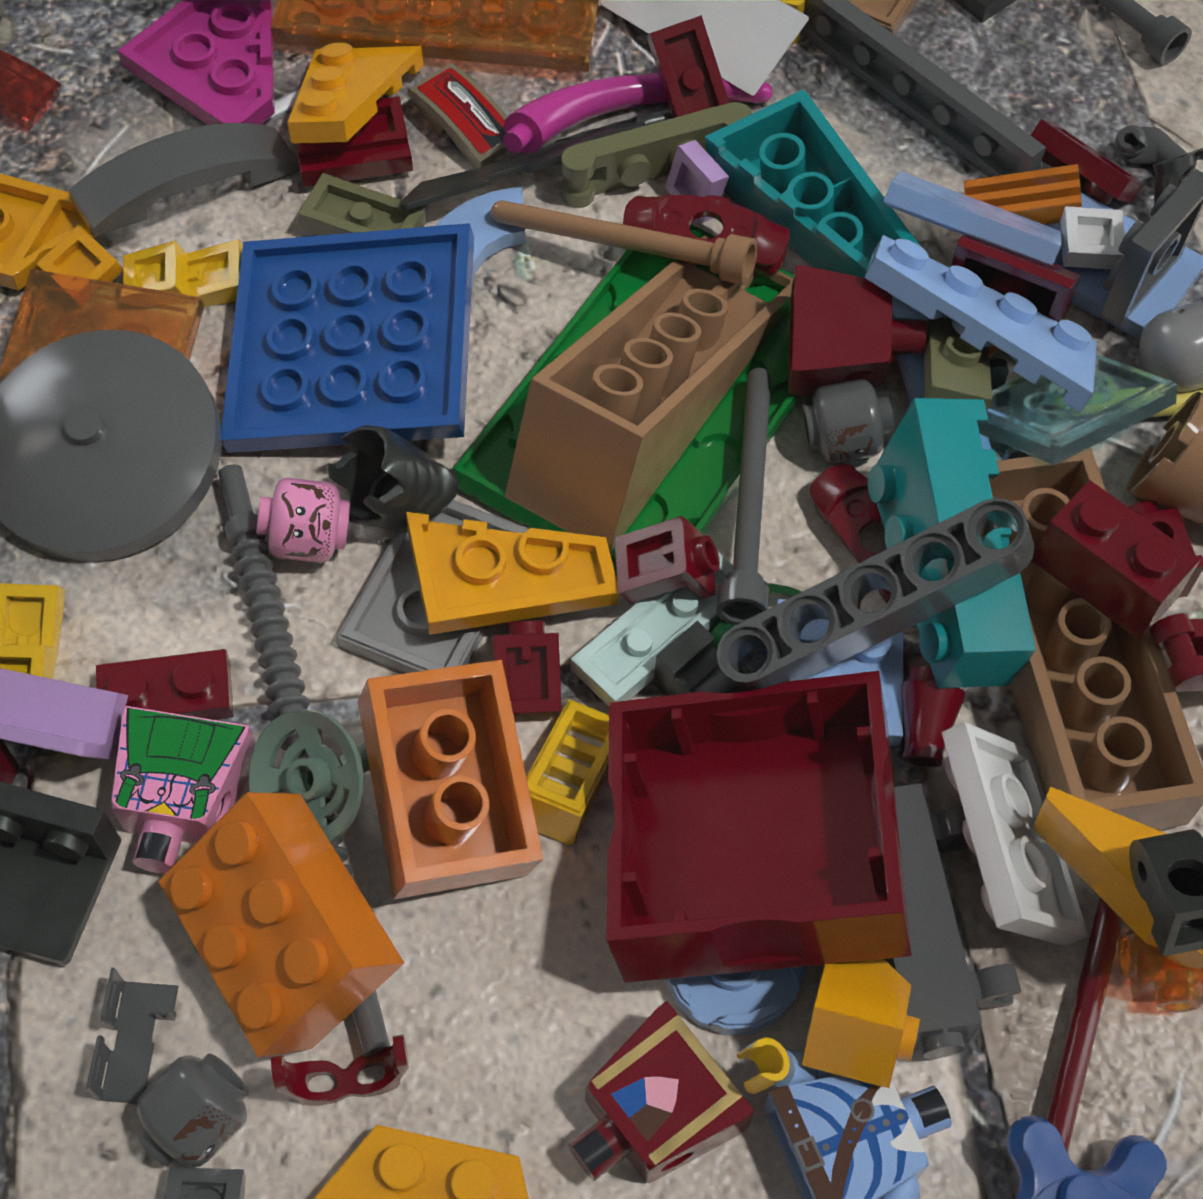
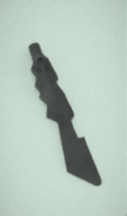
(545, 157)

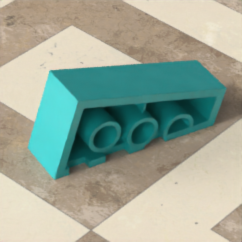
(806, 179)
(923, 478)

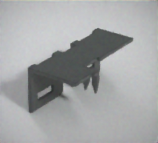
(133, 1051)

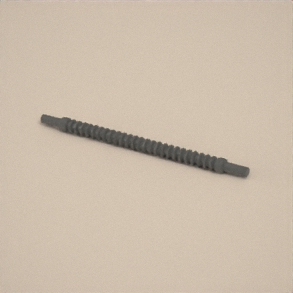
(280, 670)

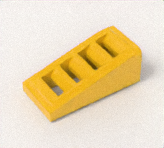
(556, 807)

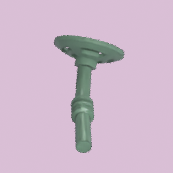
(313, 777)

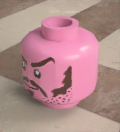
(304, 520)

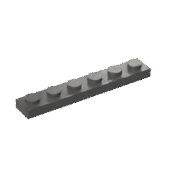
(920, 89)

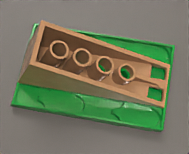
(637, 403)

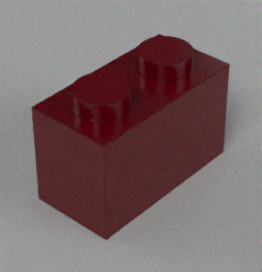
(1115, 559)

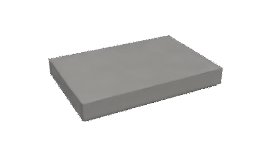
(390, 616)

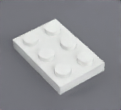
(1001, 796)

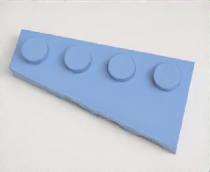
(988, 318)

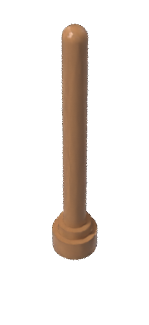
(730, 257)

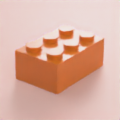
(448, 778)
(279, 923)

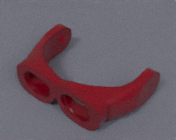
(294, 1078)

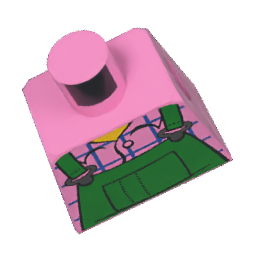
(176, 779)

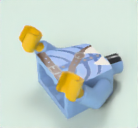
(844, 1132)

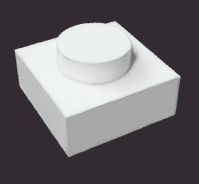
(1091, 237)

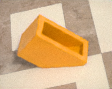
(861, 1022)

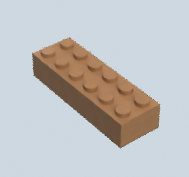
(1092, 693)

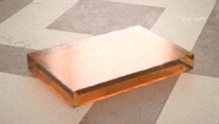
(69, 305)

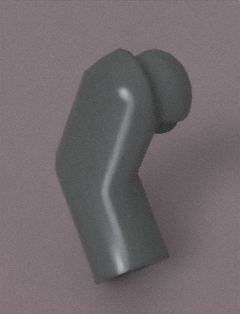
(1147, 147)

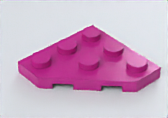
(210, 59)

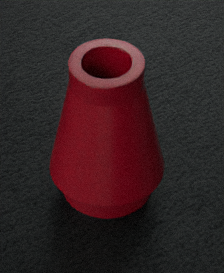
(927, 714)

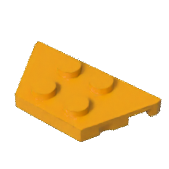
(30, 226)
(419, 1166)

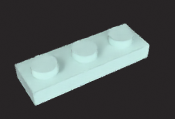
(625, 653)

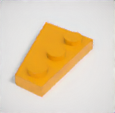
(500, 576)

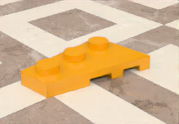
(344, 88)

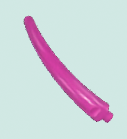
(552, 113)

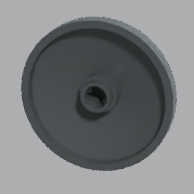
(104, 445)

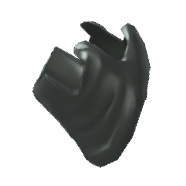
(390, 478)

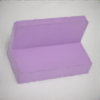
(59, 715)

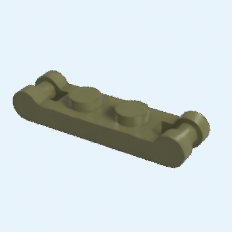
(637, 153)

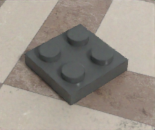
(1153, 247)

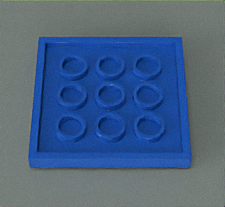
(350, 338)

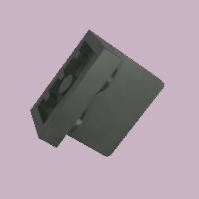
(50, 870)

